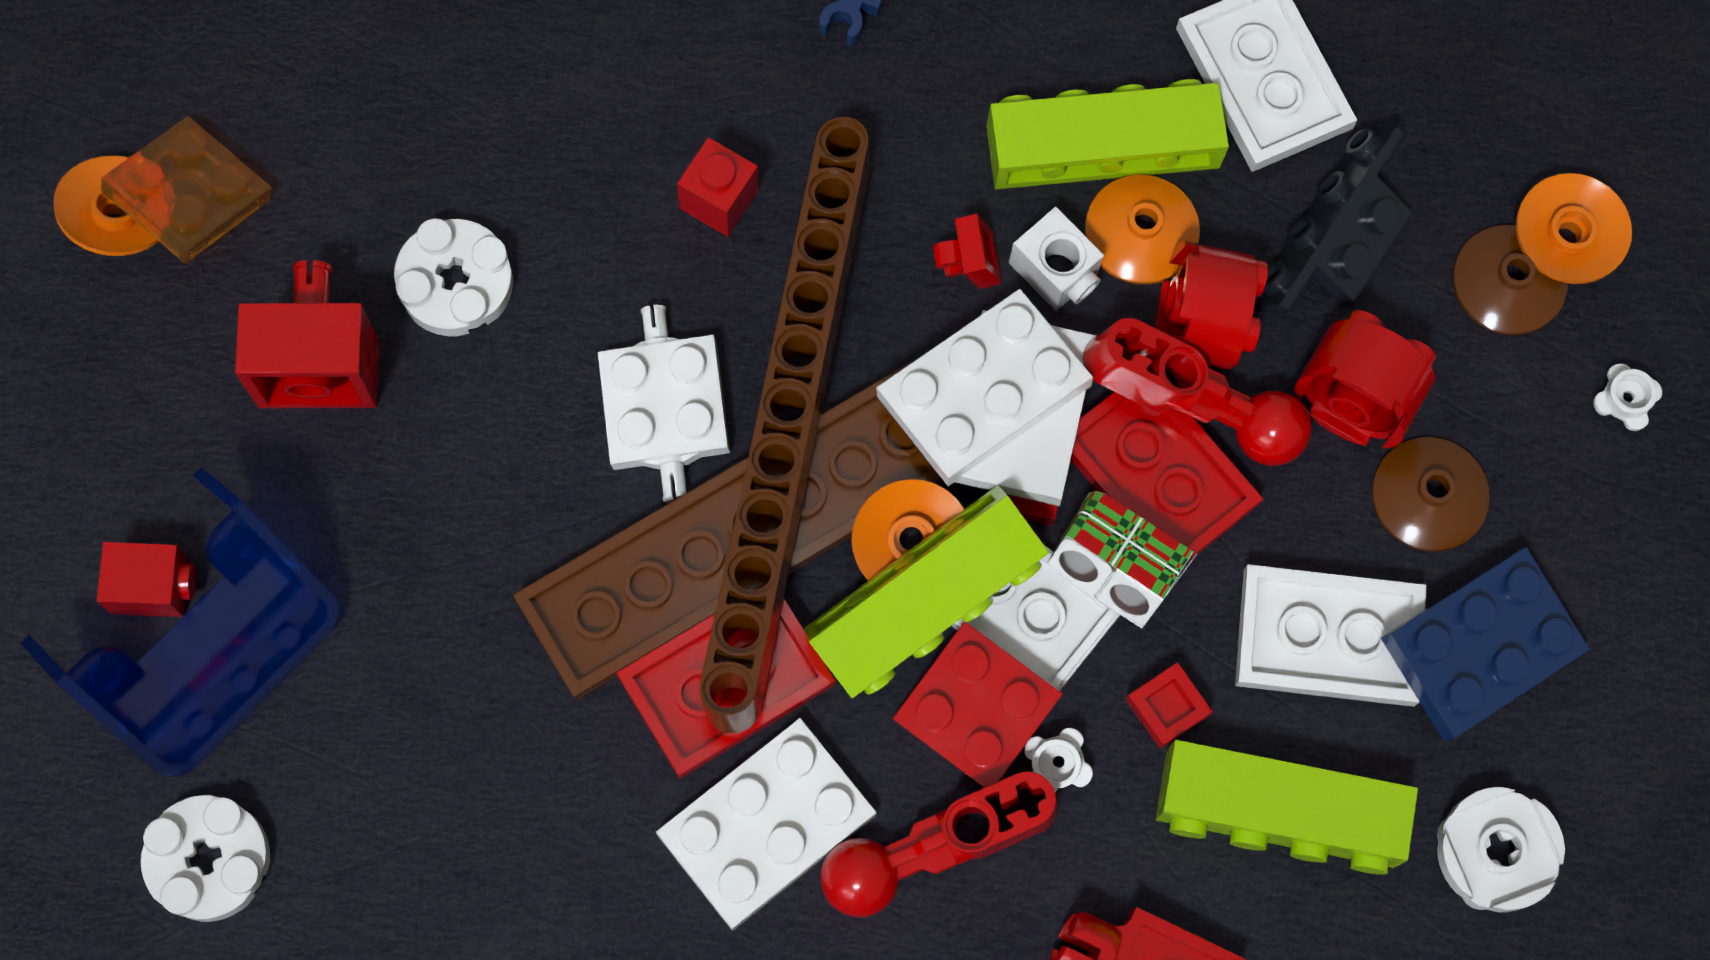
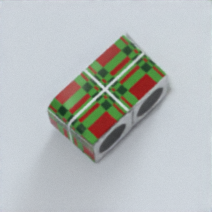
(1119, 558)

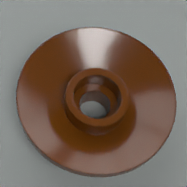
(1493, 296)
(1414, 514)

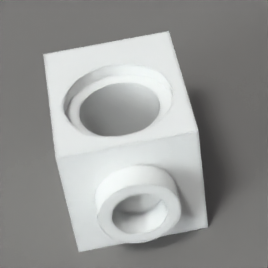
(1050, 237)

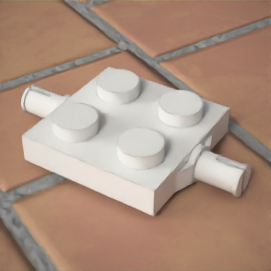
(663, 402)

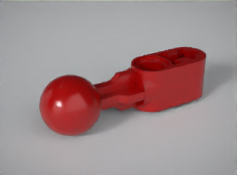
(1133, 361)
(864, 875)

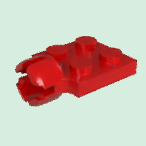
(1138, 938)

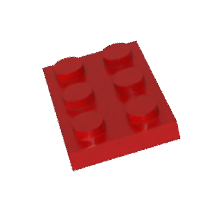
(1162, 470)
(668, 696)

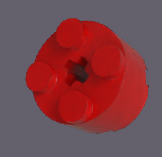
(1212, 302)
(1366, 380)

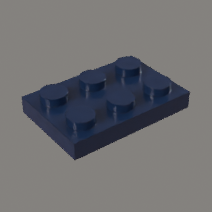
(1485, 644)

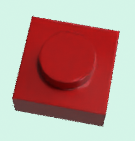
(1168, 705)

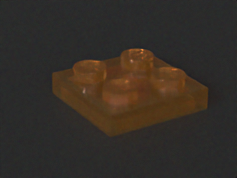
(185, 189)

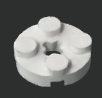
(439, 247)
(1512, 817)
(236, 874)

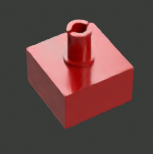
(308, 348)

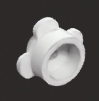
(1633, 381)
(1066, 745)

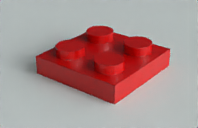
(977, 706)

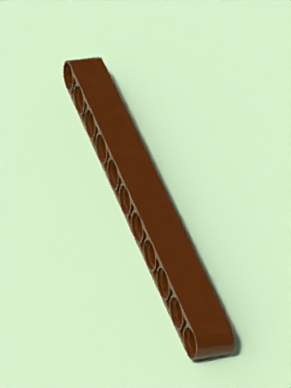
(781, 440)

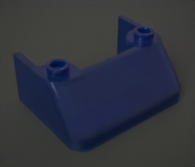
(216, 657)

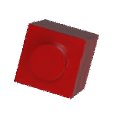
(718, 187)
(145, 579)

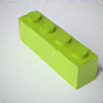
(1106, 134)
(926, 593)
(1286, 806)

